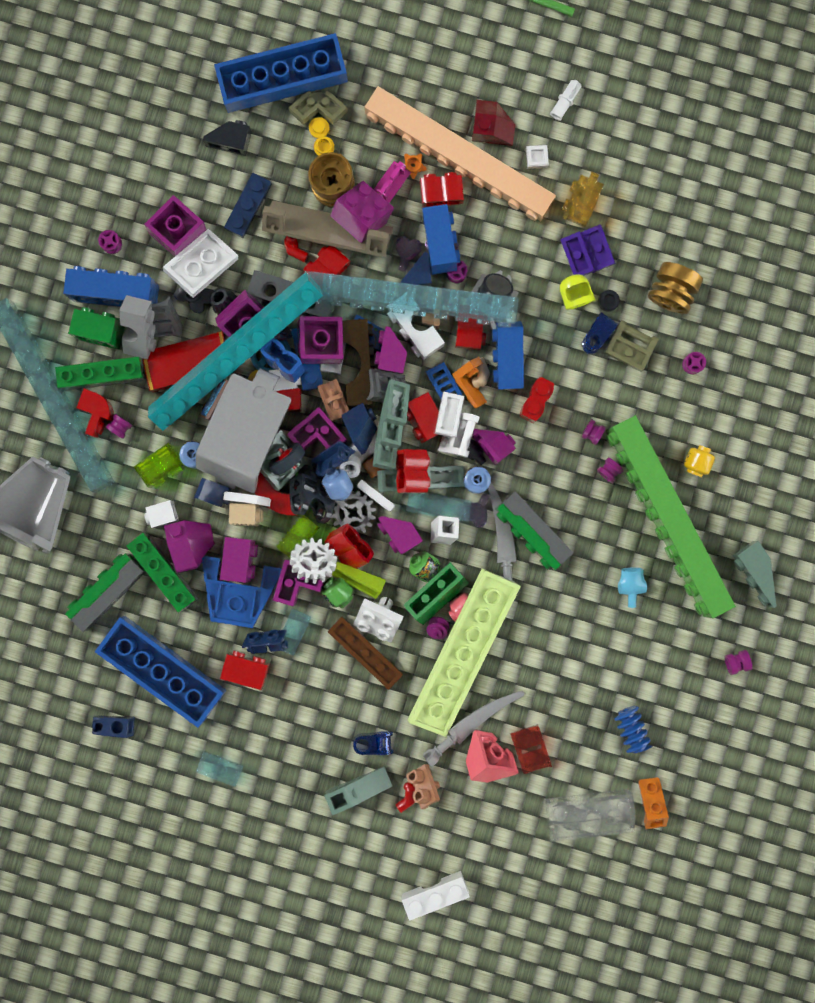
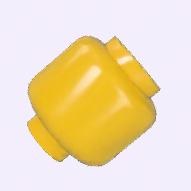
(699, 461)

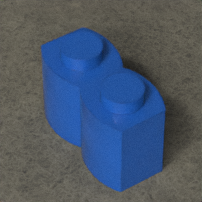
(282, 360)

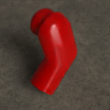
(293, 249)
(408, 800)

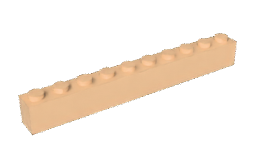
(459, 154)

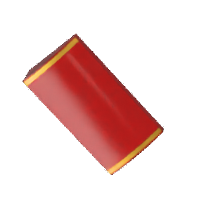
(174, 361)

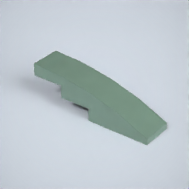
(391, 423)
(439, 476)

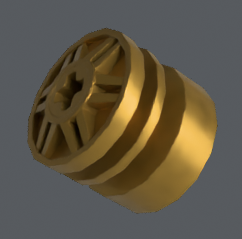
(328, 169)
(675, 287)

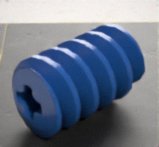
(633, 730)

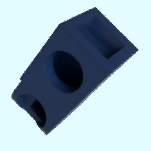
(113, 726)

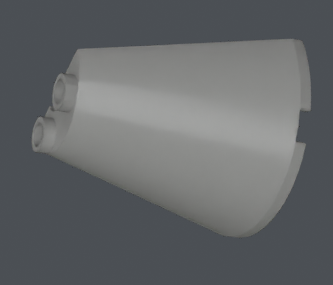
(33, 504)

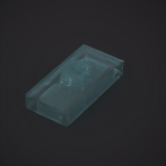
(296, 627)
(219, 768)

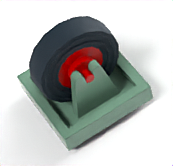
(282, 461)

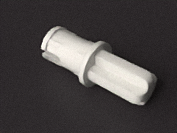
(565, 100)

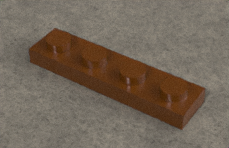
(365, 653)

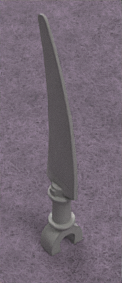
(505, 541)
(468, 725)

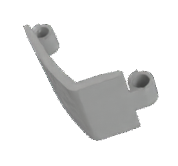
(242, 430)

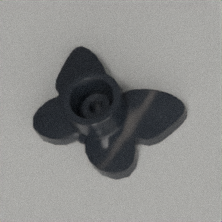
(196, 303)

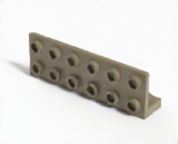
(321, 228)

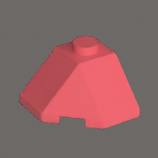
(488, 760)

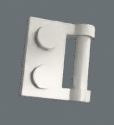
(455, 445)

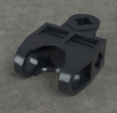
(307, 491)

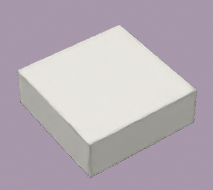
(537, 156)

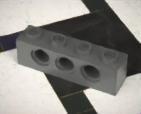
(261, 282)

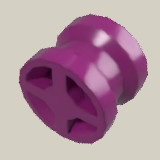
(106, 238)
(461, 271)
(697, 360)
(119, 426)
(593, 432)
(610, 470)

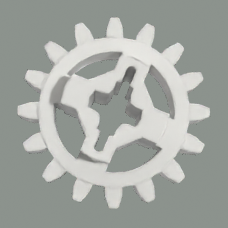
(310, 569)

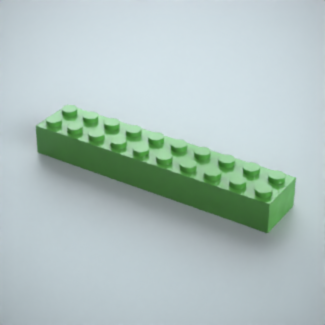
(670, 518)

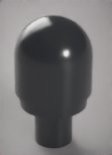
(475, 452)

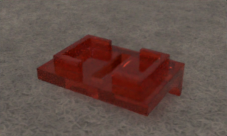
(533, 759)

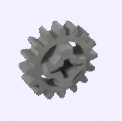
(359, 504)

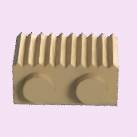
(245, 514)

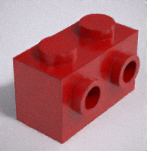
(423, 417)
(245, 670)

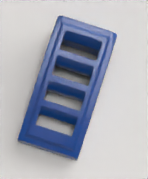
(430, 372)

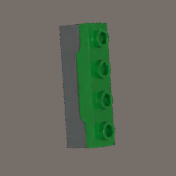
(100, 373)
(534, 531)
(162, 572)
(105, 592)

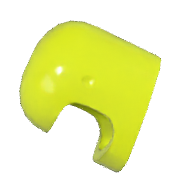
(576, 291)

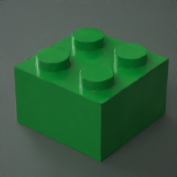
(96, 328)

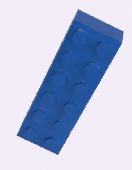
(281, 73)
(160, 671)

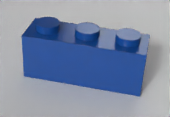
(440, 239)
(508, 356)

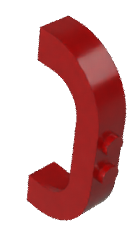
(280, 502)

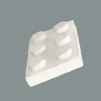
(200, 263)

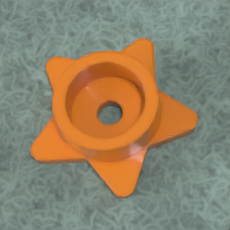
(412, 159)

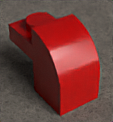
(99, 408)

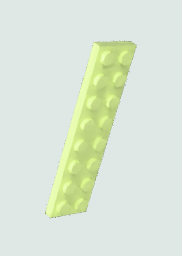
(463, 652)

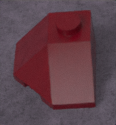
(492, 124)

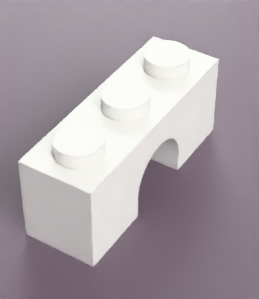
(424, 342)
(426, 900)

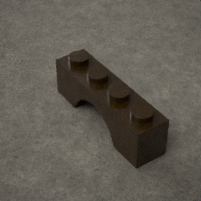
(357, 335)

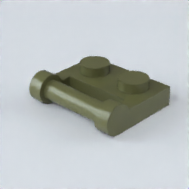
(629, 352)

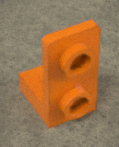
(464, 381)
(654, 803)

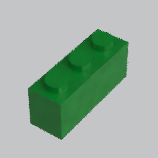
(436, 593)

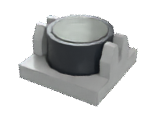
(495, 284)

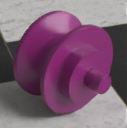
(437, 628)

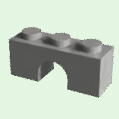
(138, 318)

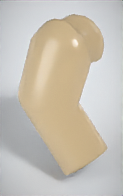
(482, 376)

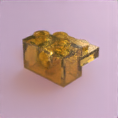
(583, 199)

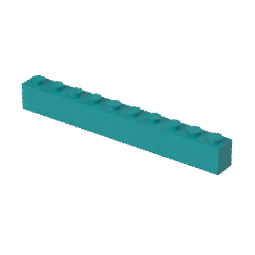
(234, 351)

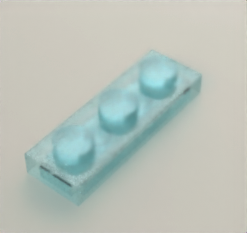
(439, 506)

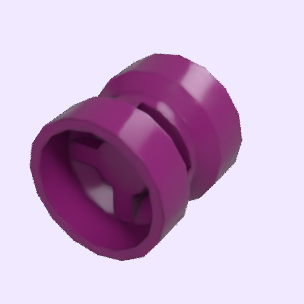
(738, 662)

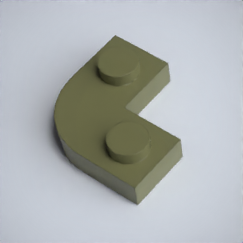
(312, 103)

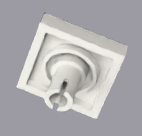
(378, 619)

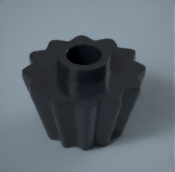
(221, 299)

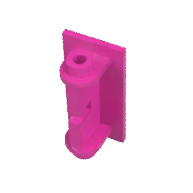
(392, 181)

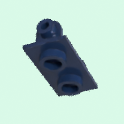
(332, 457)
(258, 641)

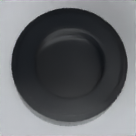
(608, 300)

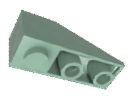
(758, 569)
(357, 790)

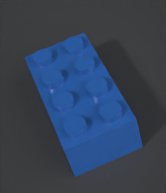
(108, 288)

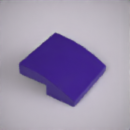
(588, 251)

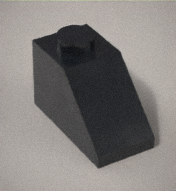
(230, 137)

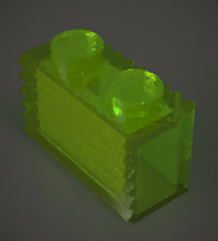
(159, 466)
(303, 530)

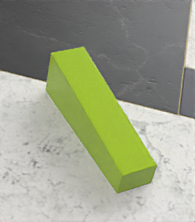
(359, 579)

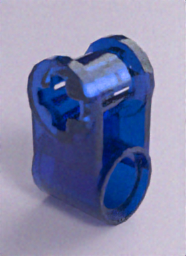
(600, 332)
(375, 744)

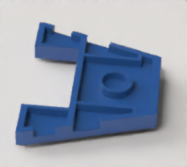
(236, 602)

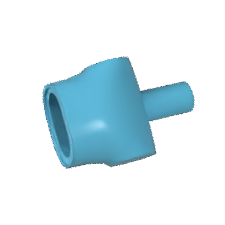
(631, 584)

